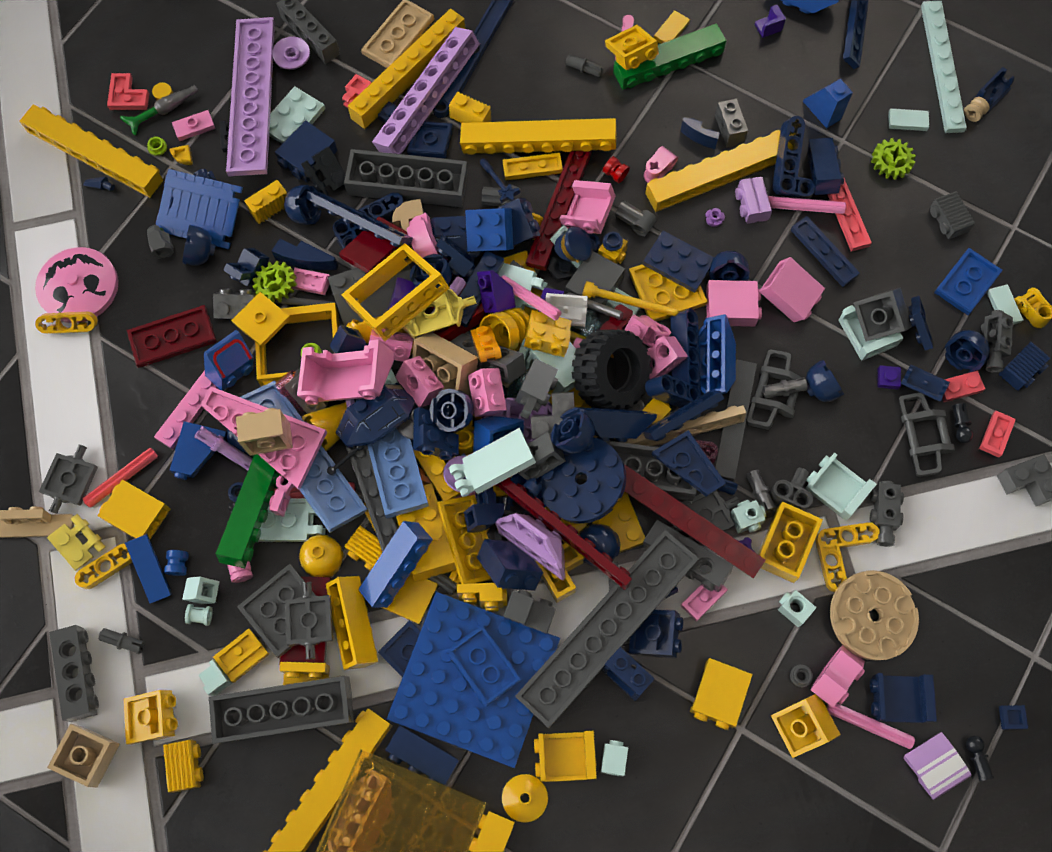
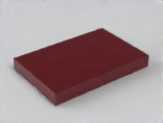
(367, 250)

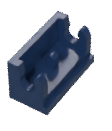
(996, 88)
(925, 382)

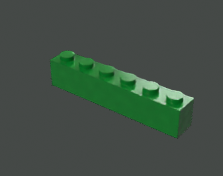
(674, 55)
(248, 514)

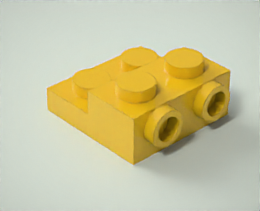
(632, 47)
(548, 334)
(490, 596)
(149, 716)

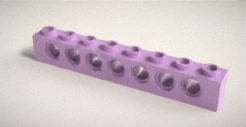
(426, 92)

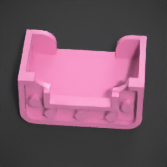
(344, 374)

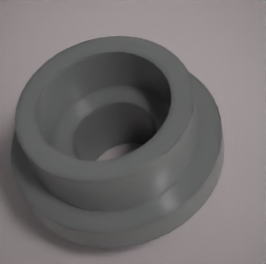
(808, 676)

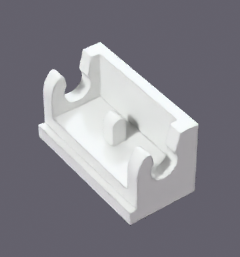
(571, 307)

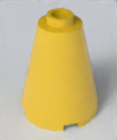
(327, 419)

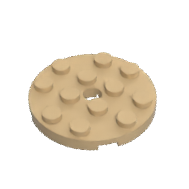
(852, 621)

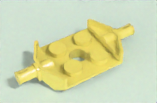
(447, 313)

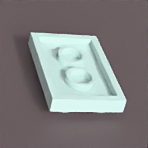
(292, 112)

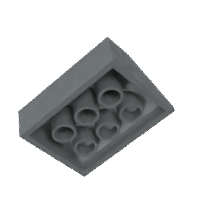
(375, 304)

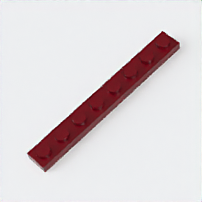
(559, 205)
(692, 523)
(567, 533)

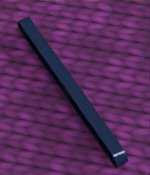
(484, 33)

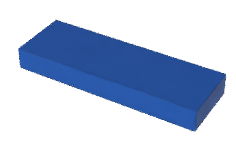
(148, 568)

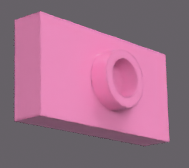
(193, 125)
(311, 281)

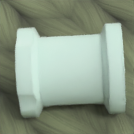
(198, 614)

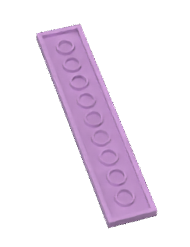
(251, 97)

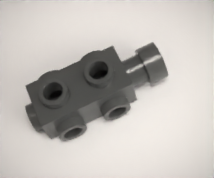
(998, 333)
(883, 505)

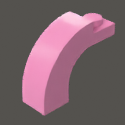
(423, 238)

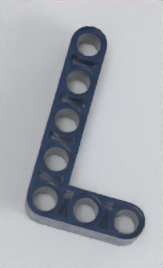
(685, 380)

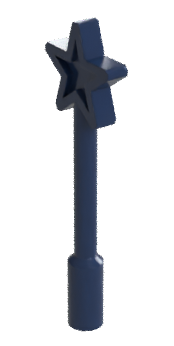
(506, 193)

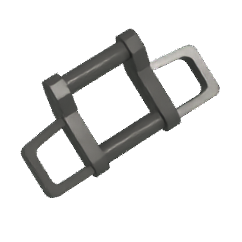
(774, 406)
(916, 451)

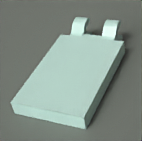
(523, 277)
(492, 463)
(294, 526)

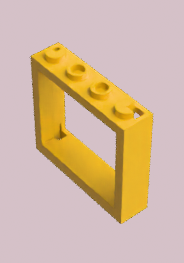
(407, 307)
(297, 315)

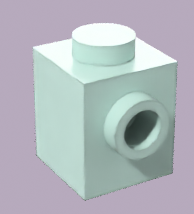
(201, 590)

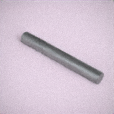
(602, 308)

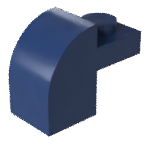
(247, 265)
(484, 513)

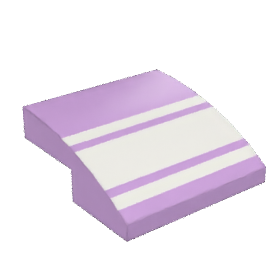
(937, 765)

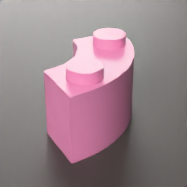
(837, 676)

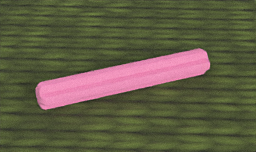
(807, 204)
(533, 299)
(872, 725)

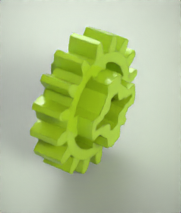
(902, 162)
(272, 281)

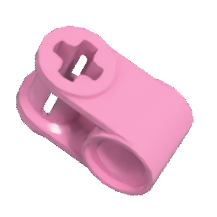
(659, 164)
(654, 332)

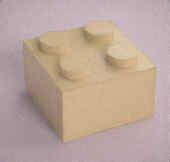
(264, 431)
(83, 756)

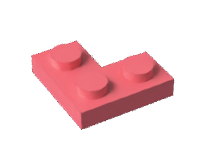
(123, 97)

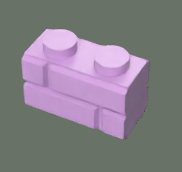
(753, 199)

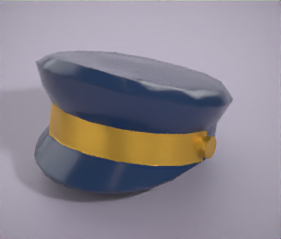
(574, 245)

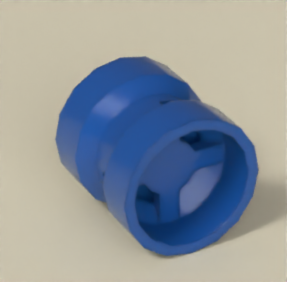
(176, 562)

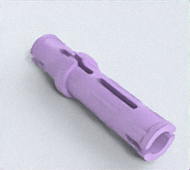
(218, 444)

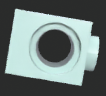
(806, 608)
(614, 758)

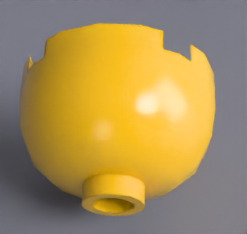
(321, 556)

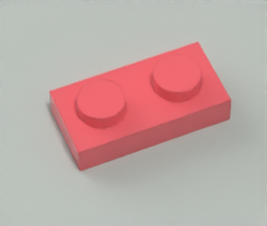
(963, 386)
(997, 434)

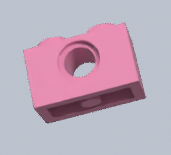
(419, 381)

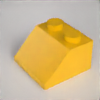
(805, 725)

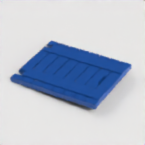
(200, 203)

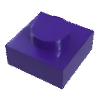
(889, 377)

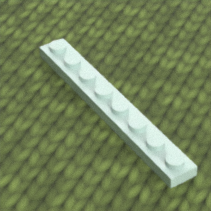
(943, 67)

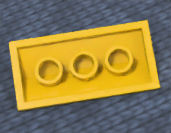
(463, 544)

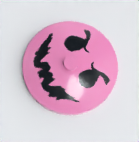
(77, 282)

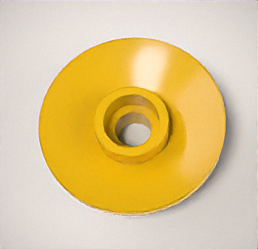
(537, 798)

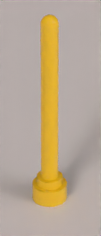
(592, 290)

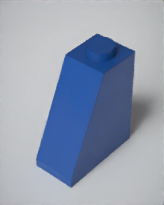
(829, 102)
(190, 452)

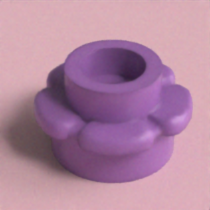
(714, 222)

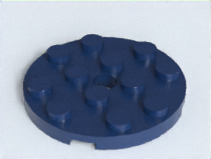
(597, 495)

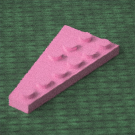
(290, 463)

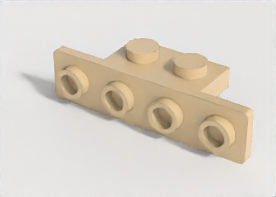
(31, 522)

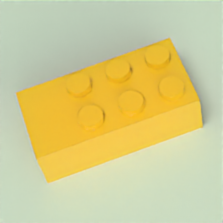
(438, 557)

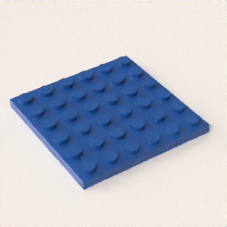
(440, 700)

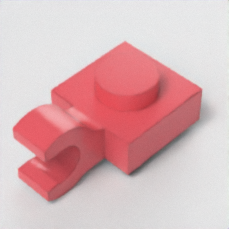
(354, 88)

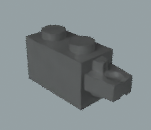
(536, 387)

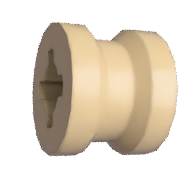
(976, 109)

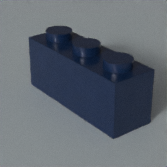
(824, 166)
(422, 756)

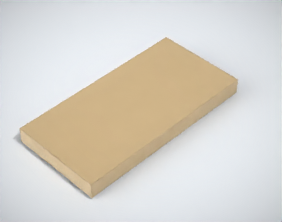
(397, 33)

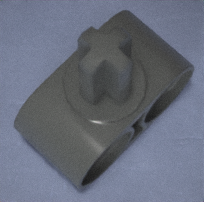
(793, 490)

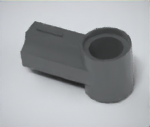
(491, 196)
(639, 220)

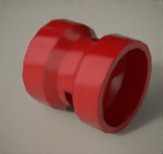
(616, 169)

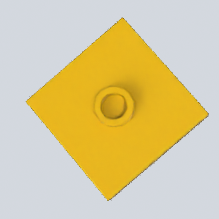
(261, 319)

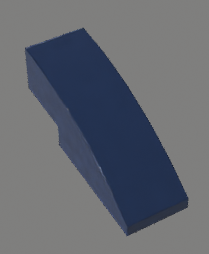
(303, 256)

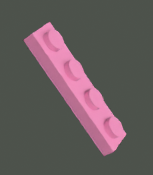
(186, 411)

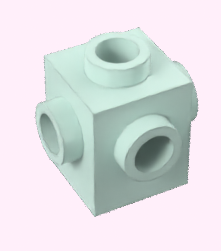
(748, 516)

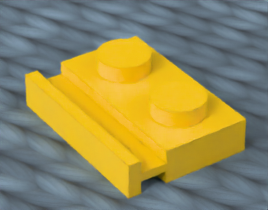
(241, 655)

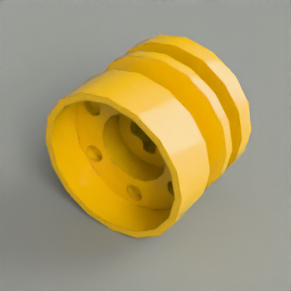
(508, 327)

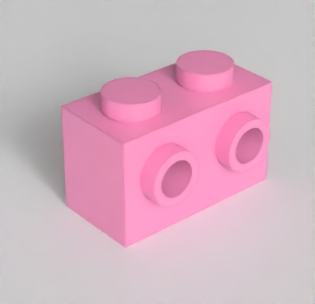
(487, 392)

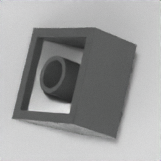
(883, 314)

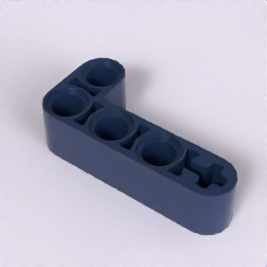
(792, 157)
(387, 202)

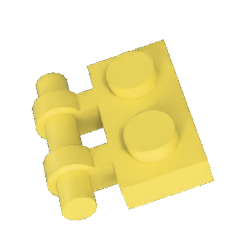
(71, 547)

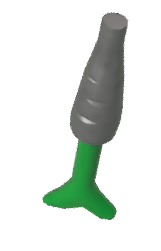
(161, 106)

